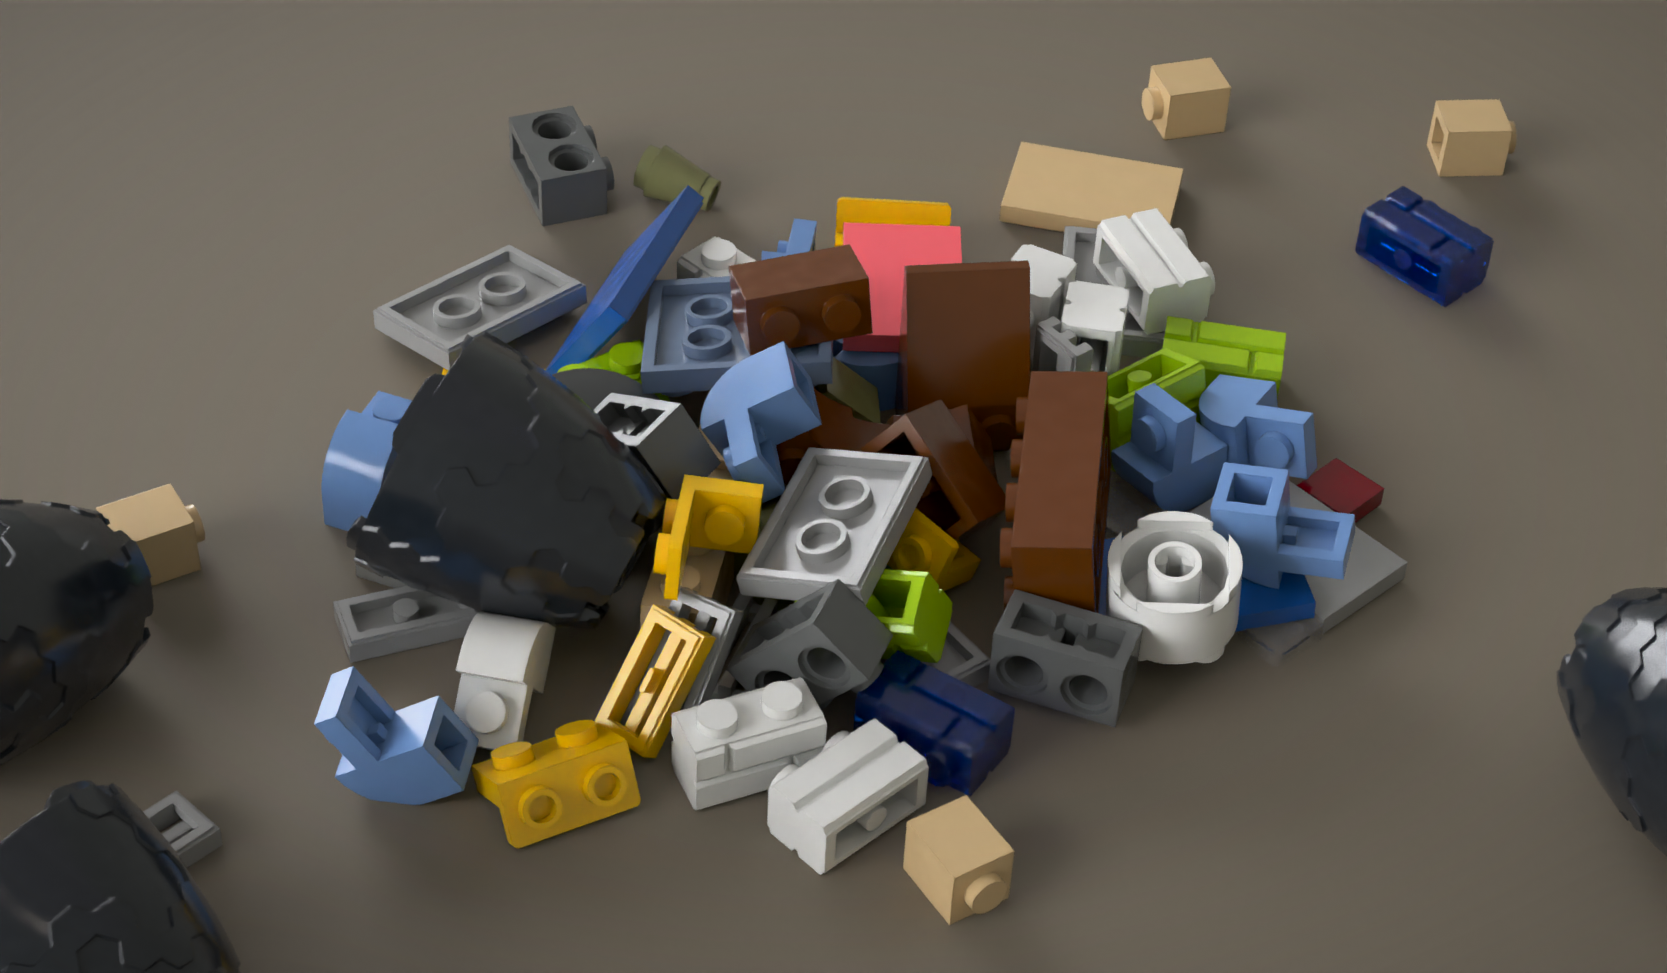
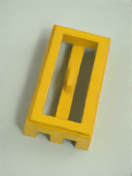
(663, 686)

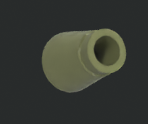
(667, 173)

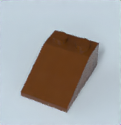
(966, 341)

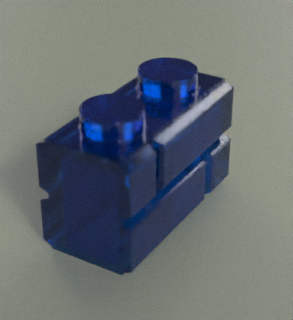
(1424, 246)
(941, 718)

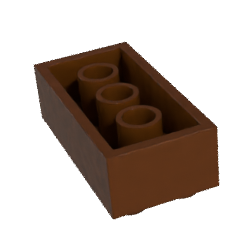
(1060, 489)

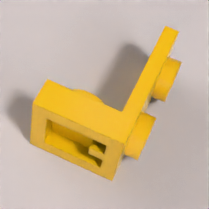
(709, 516)

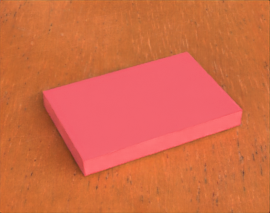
(883, 255)

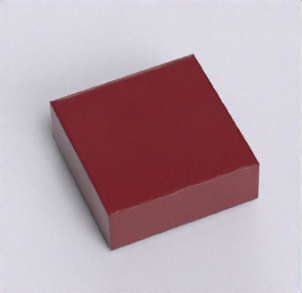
(1343, 489)

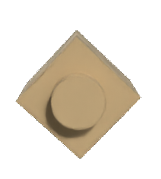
(1187, 98)
(1470, 137)
(162, 529)
(958, 860)

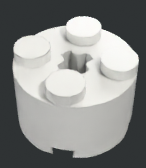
(1176, 584)

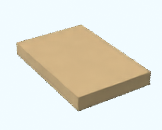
(1081, 189)

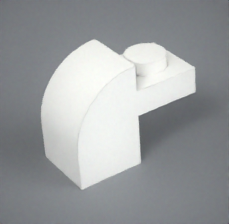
(499, 670)

